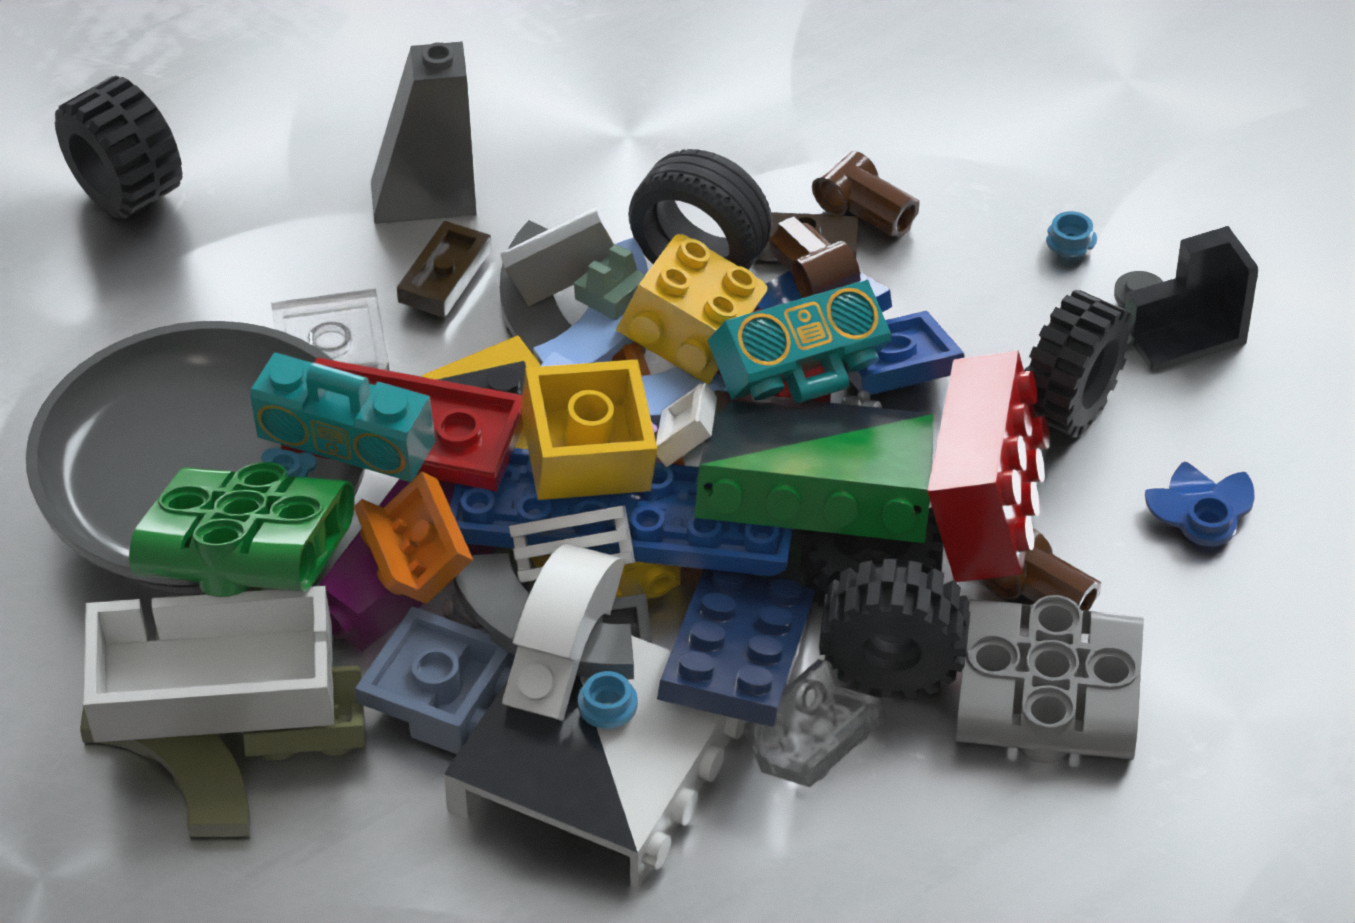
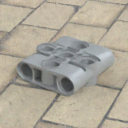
(1051, 679)

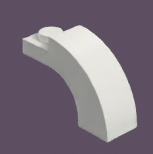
(555, 625)

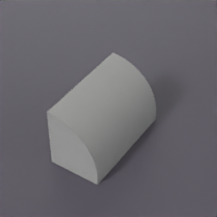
(558, 255)

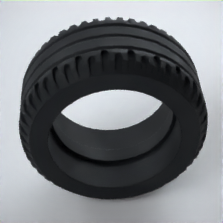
(714, 187)

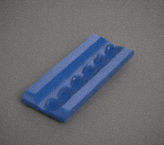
(658, 520)

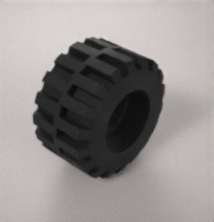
(118, 146)

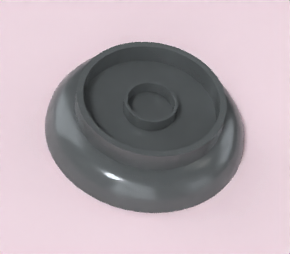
(138, 416)

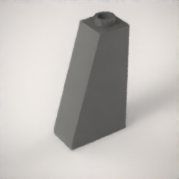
(427, 144)

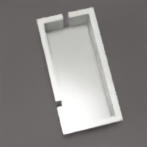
(216, 665)

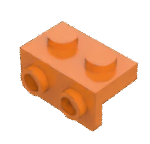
(414, 540)

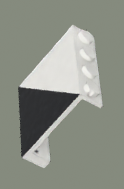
(603, 784)

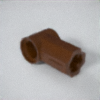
(856, 187)
(812, 259)
(1047, 575)

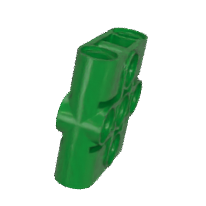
(242, 529)

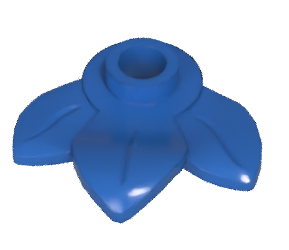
(1200, 506)

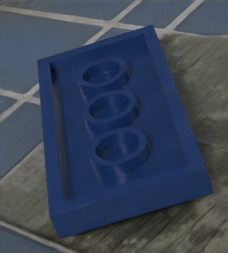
(737, 645)

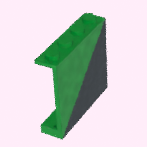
(817, 467)

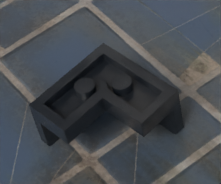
(1199, 309)

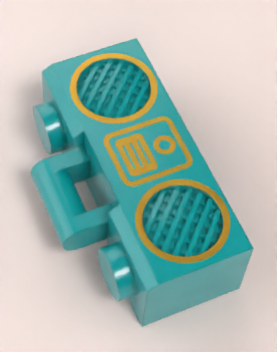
(801, 335)
(343, 416)

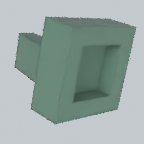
(609, 283)

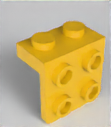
(686, 301)

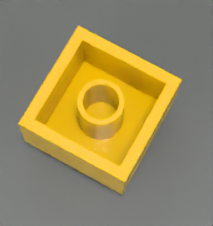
(588, 429)

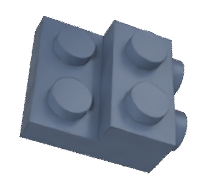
(436, 678)

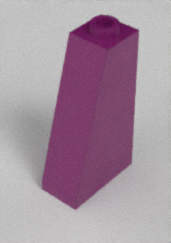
(358, 600)

